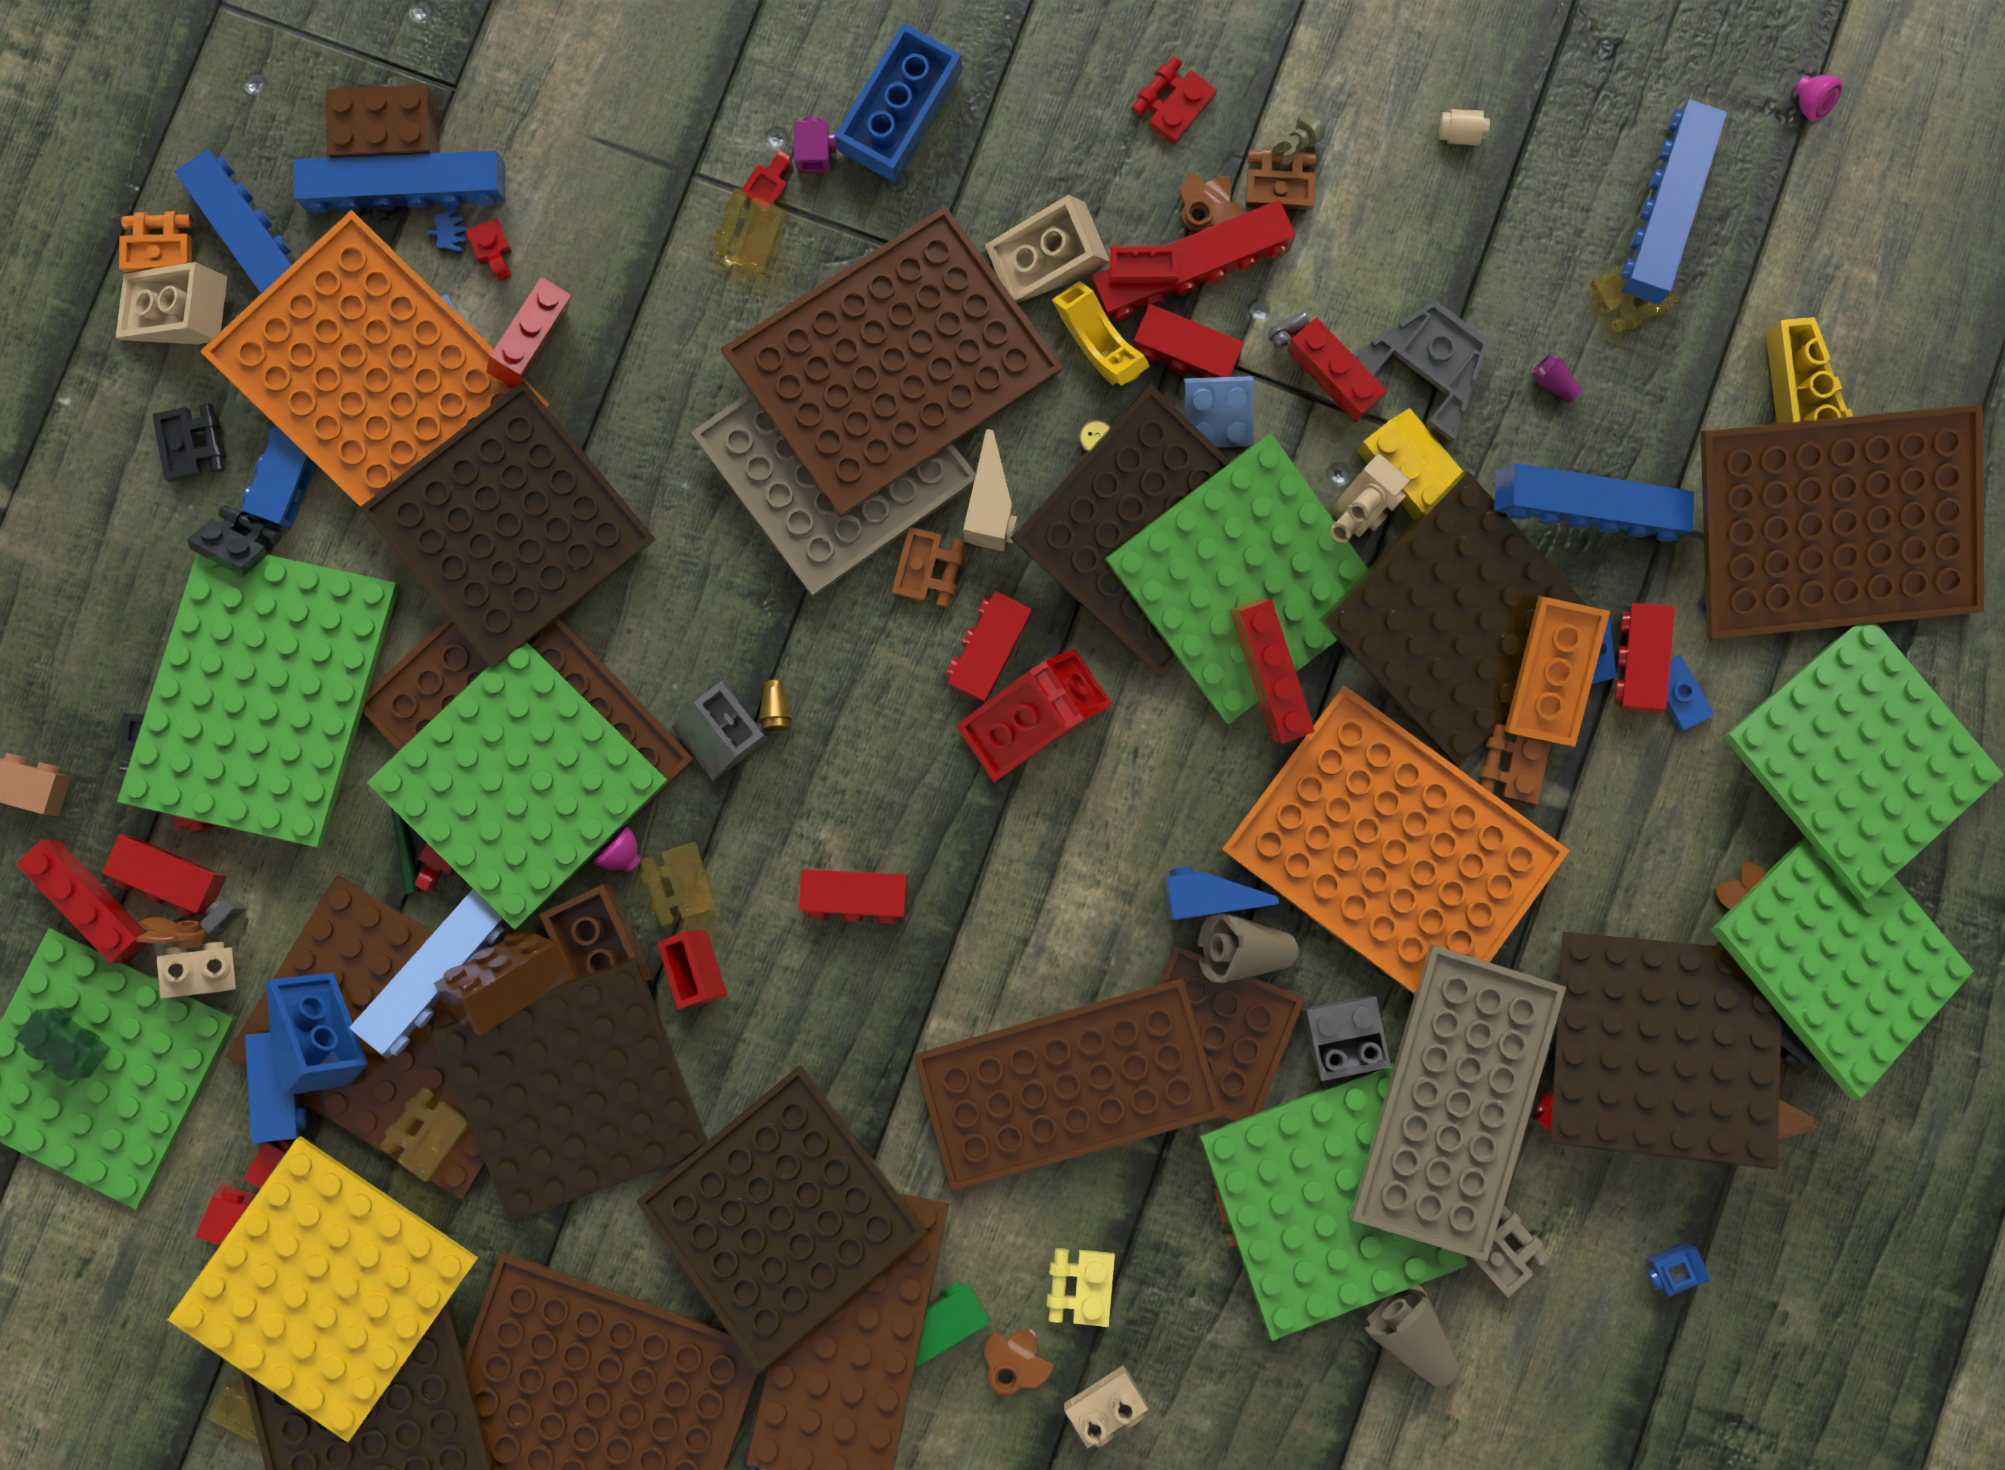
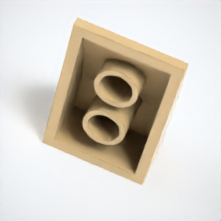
(1048, 250)
(172, 305)
(989, 512)

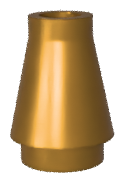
(774, 709)

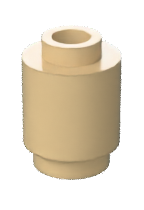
(1463, 127)

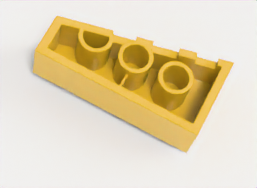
(1802, 373)

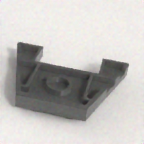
(1440, 351)

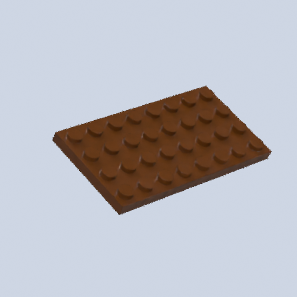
(1067, 1084)
(849, 1382)

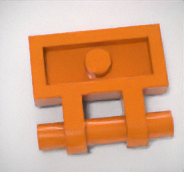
(148, 251)

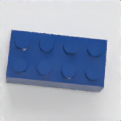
(899, 102)

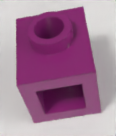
(813, 145)

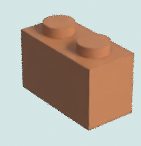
(31, 787)

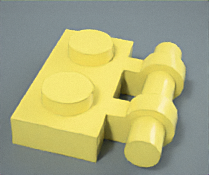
(1092, 1291)

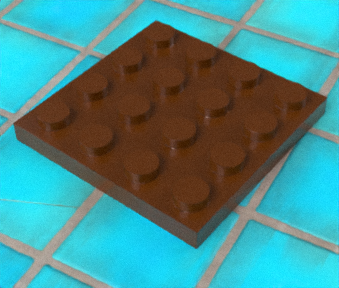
(1241, 1031)

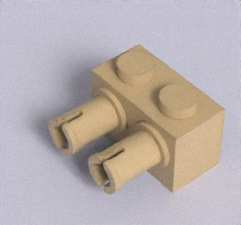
(1366, 498)
(196, 972)
(1106, 1407)

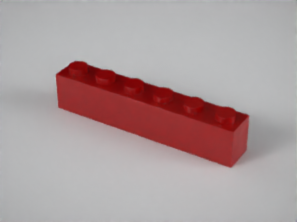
(1204, 258)

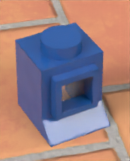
(1676, 1269)

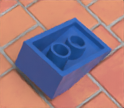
(1203, 894)
(312, 1034)

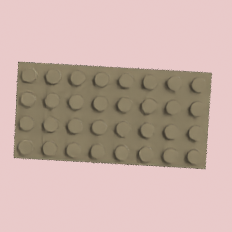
(1457, 1103)

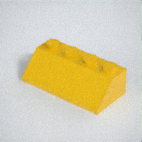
(1417, 455)

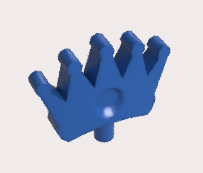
(448, 231)

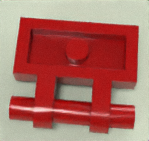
(1181, 107)

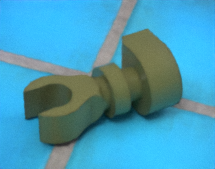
(1307, 133)

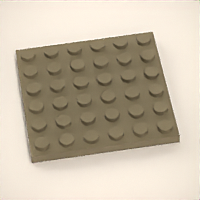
(795, 511)

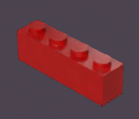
(1272, 670)
(83, 900)

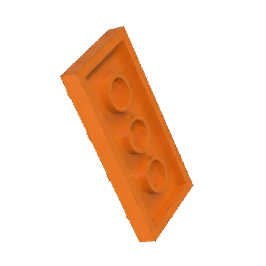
(1557, 671)

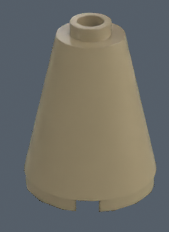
(1243, 948)
(1414, 1335)

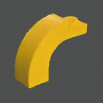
(1097, 336)

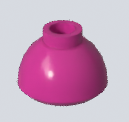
(1818, 95)
(619, 852)

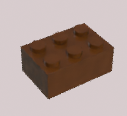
(381, 121)
(593, 932)
(502, 980)

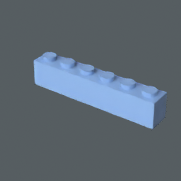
(412, 992)

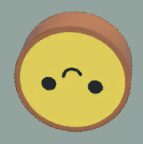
(1091, 433)

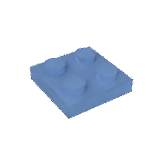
(1221, 409)

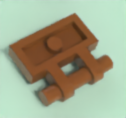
(1293, 188)
(918, 563)
(1525, 766)

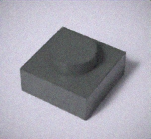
(221, 915)

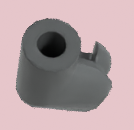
(1281, 332)

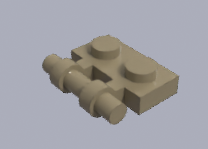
(1504, 1265)

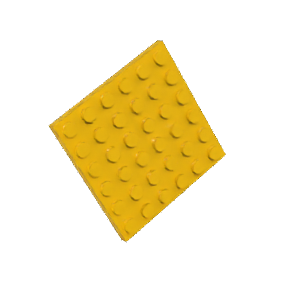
(323, 1288)

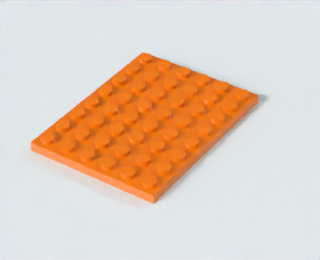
(358, 360)
(1392, 844)

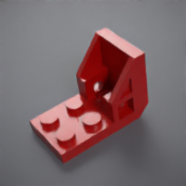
(1033, 713)

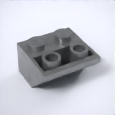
(718, 731)
(1346, 1037)

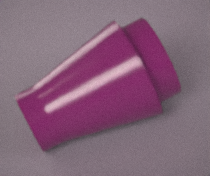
(1556, 377)

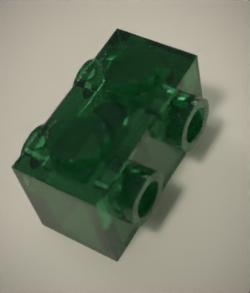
(62, 1043)

